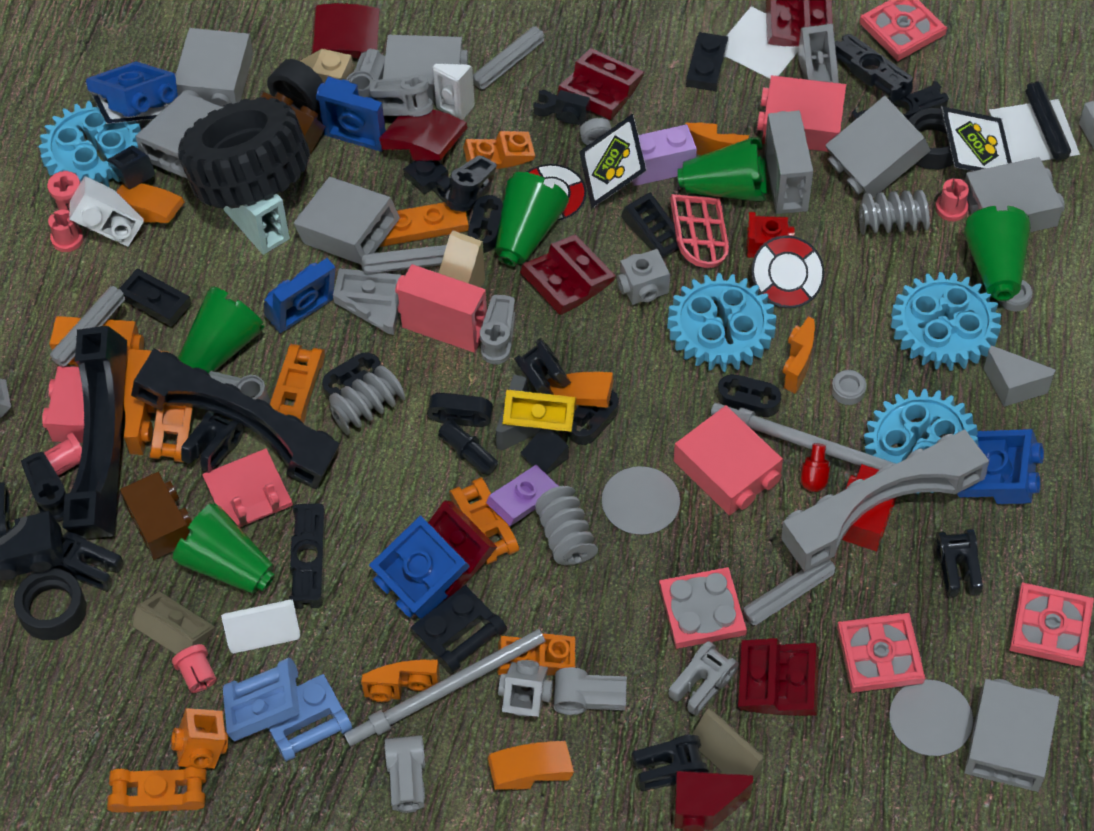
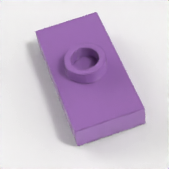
(520, 495)

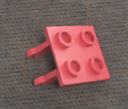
(248, 488)

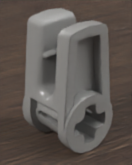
(403, 95)
(498, 329)
(707, 665)

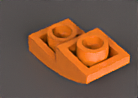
(708, 140)
(505, 151)
(152, 202)
(800, 355)
(587, 387)
(555, 653)
(387, 681)
(527, 763)

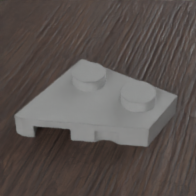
(369, 297)

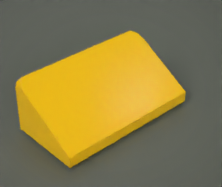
(539, 410)

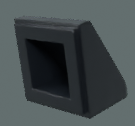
(132, 166)
(546, 450)

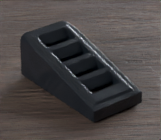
(655, 212)

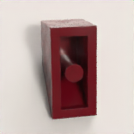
(708, 798)

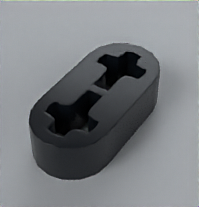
(479, 222)
(349, 372)
(749, 394)
(463, 409)
(597, 423)

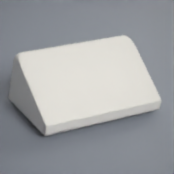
(454, 89)
(261, 626)

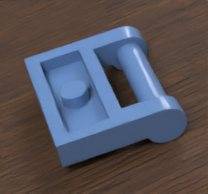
(261, 700)
(315, 702)

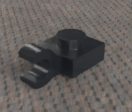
(568, 106)
(428, 177)

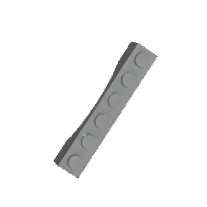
(944, 467)

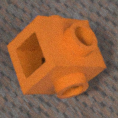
(200, 738)

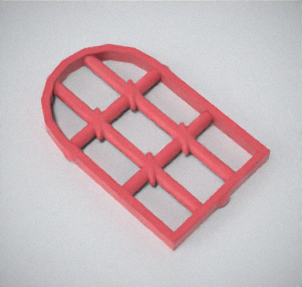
(690, 219)

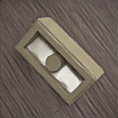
(170, 623)
(727, 747)

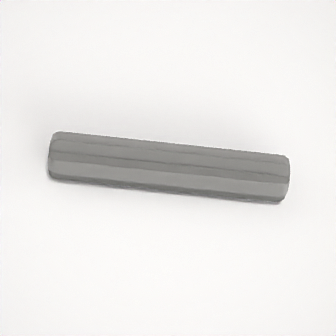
(508, 57)
(402, 259)
(95, 317)
(787, 592)

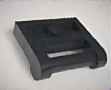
(452, 621)

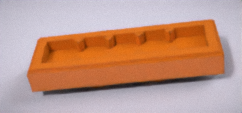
(426, 223)

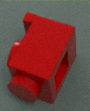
(764, 228)

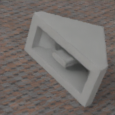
(818, 53)
(1016, 377)

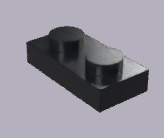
(707, 61)
(155, 297)

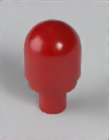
(815, 469)

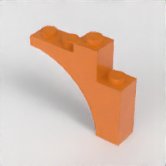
(137, 413)

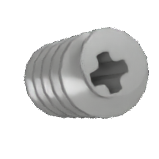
(894, 210)
(364, 397)
(565, 526)

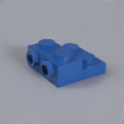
(134, 88)
(350, 115)
(301, 296)
(1010, 468)
(418, 568)

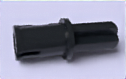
(467, 447)

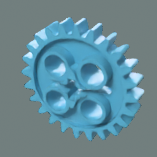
(67, 150)
(749, 314)
(945, 321)
(896, 425)

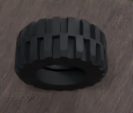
(243, 152)

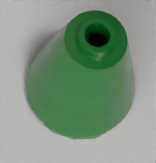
(727, 172)
(527, 216)
(999, 248)
(219, 331)
(224, 552)

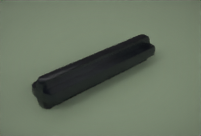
(1048, 121)

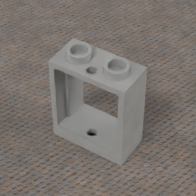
(788, 162)

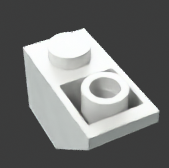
(104, 212)

